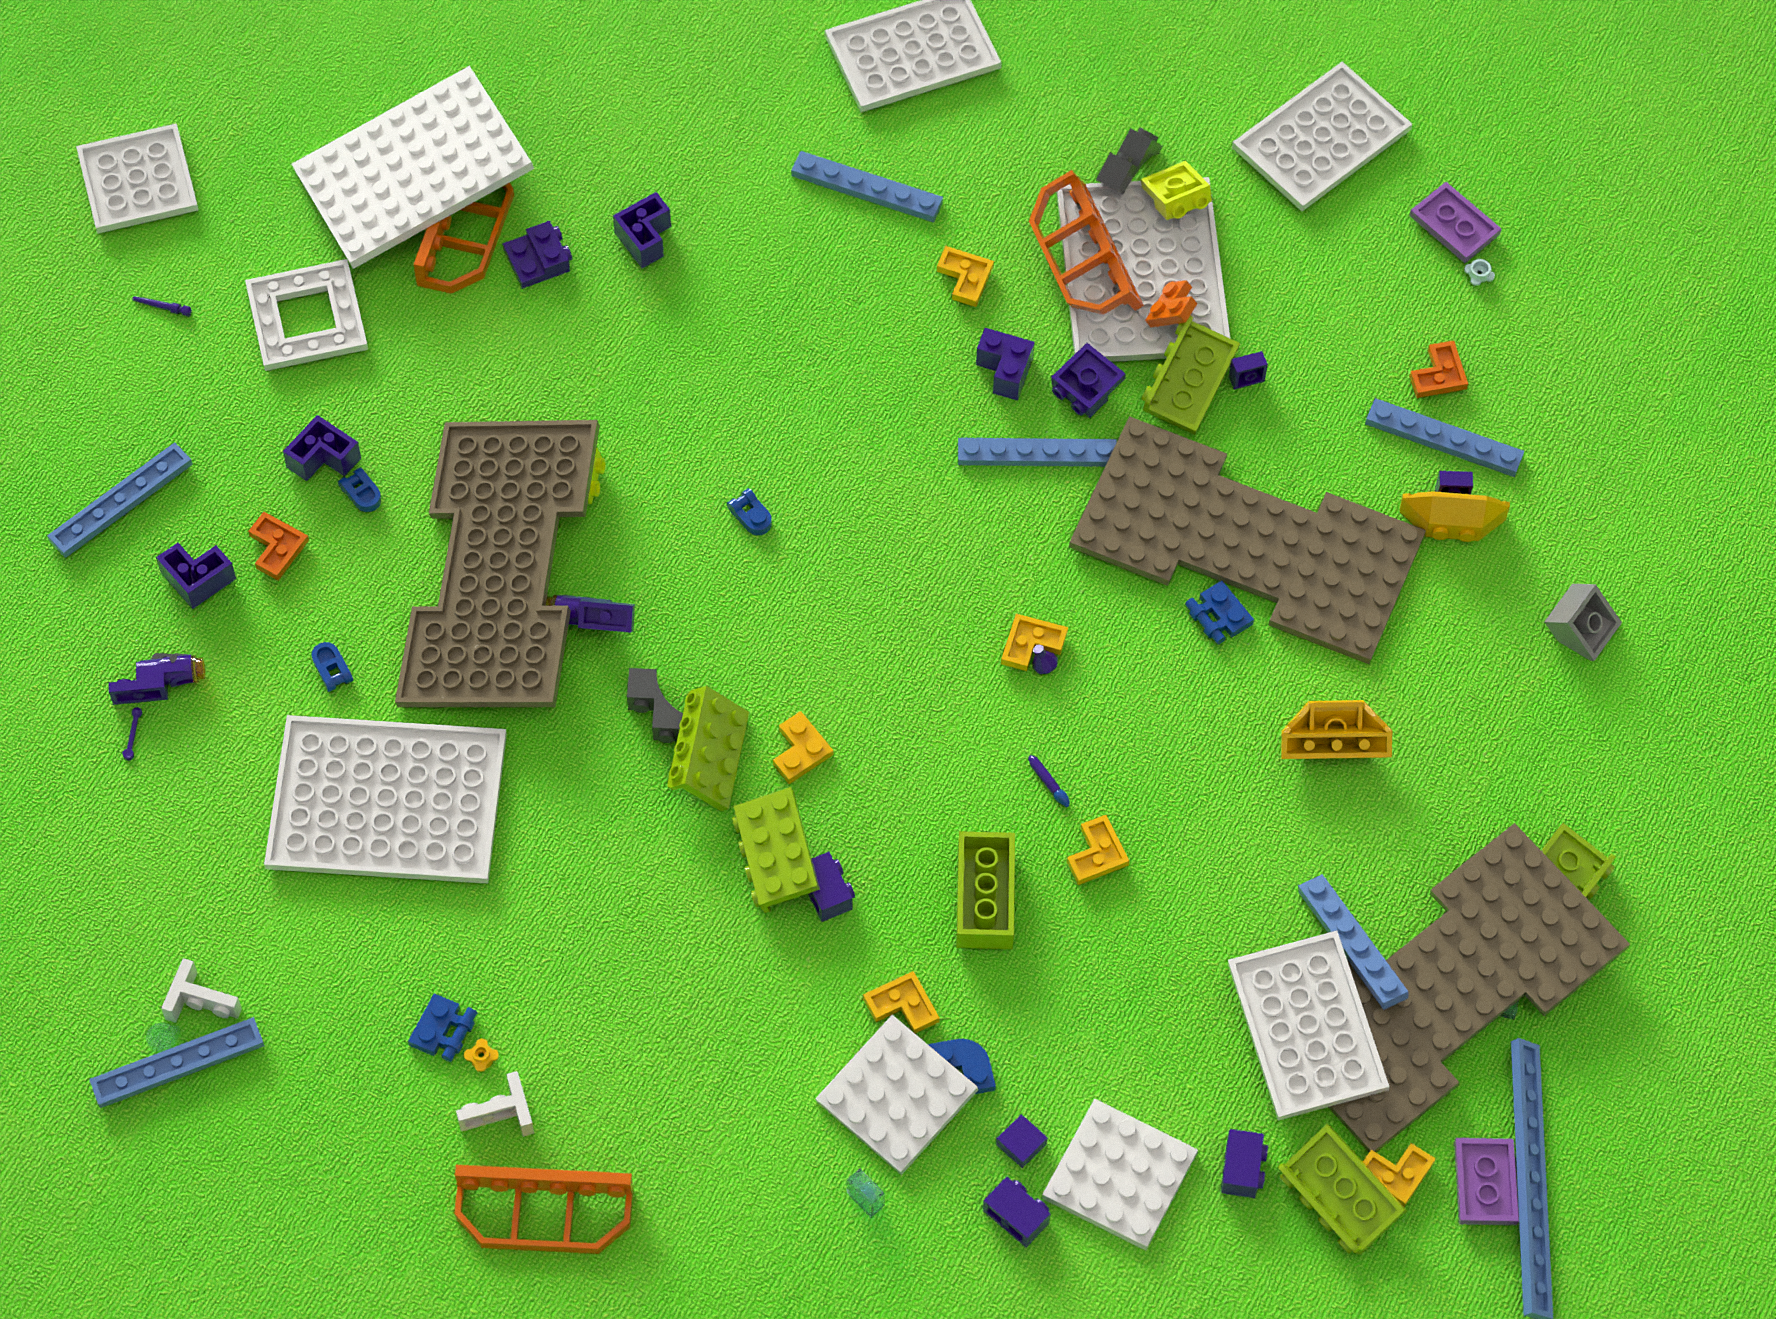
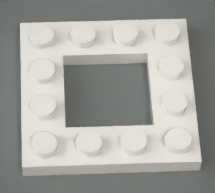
(284, 352)

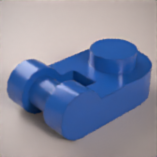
(365, 497)
(757, 519)
(326, 658)

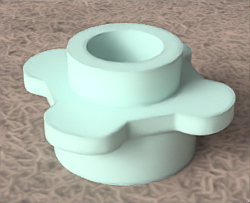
(1479, 266)

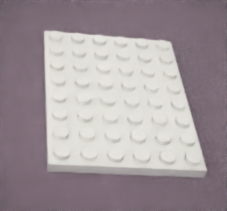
(412, 166)
(1154, 255)
(386, 799)

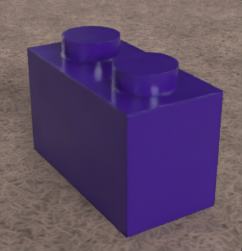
(834, 894)
(1243, 1162)
(1017, 1211)

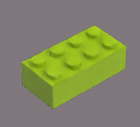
(985, 890)

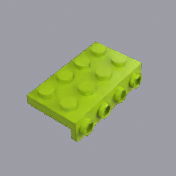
(1189, 375)
(708, 747)
(775, 848)
(1578, 860)
(1341, 1191)

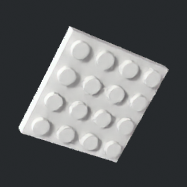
(137, 178)
(896, 1094)
(1120, 1174)

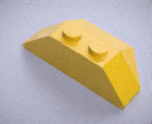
(1454, 514)
(1336, 731)

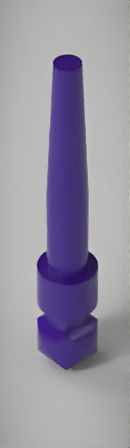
(174, 307)

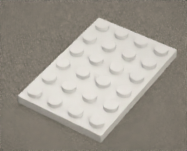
(911, 50)
(1322, 136)
(1308, 1025)

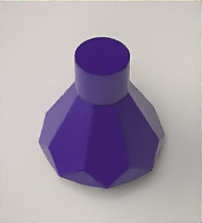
(1044, 661)

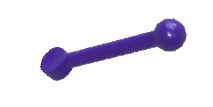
(128, 753)

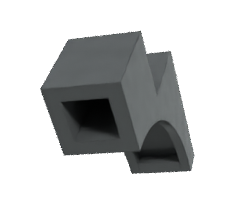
(1133, 153)
(645, 696)

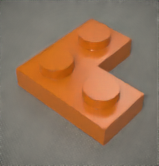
(1172, 306)
(1445, 375)
(282, 541)

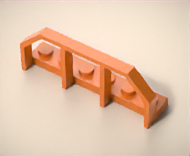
(1099, 234)
(434, 240)
(556, 1182)

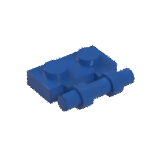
(1224, 607)
(435, 1023)

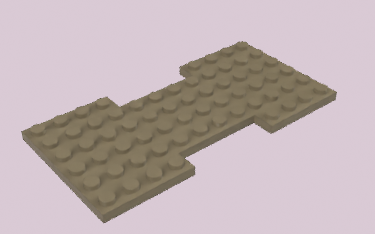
(1324, 569)
(492, 628)
(1505, 935)

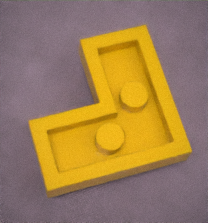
(971, 274)
(1028, 633)
(807, 748)
(1103, 855)
(903, 995)
(1404, 1176)

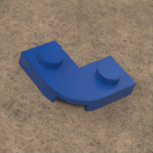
(970, 1059)

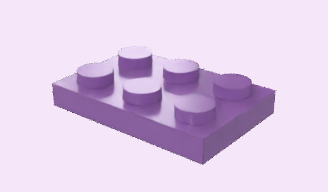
(1455, 222)
(1486, 1181)

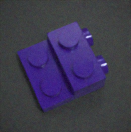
(538, 254)
(1086, 380)

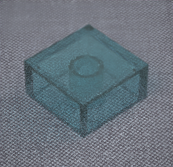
(865, 1193)

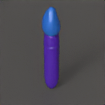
(1059, 794)

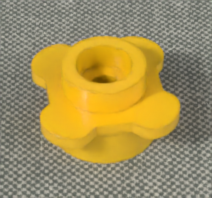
(484, 1062)

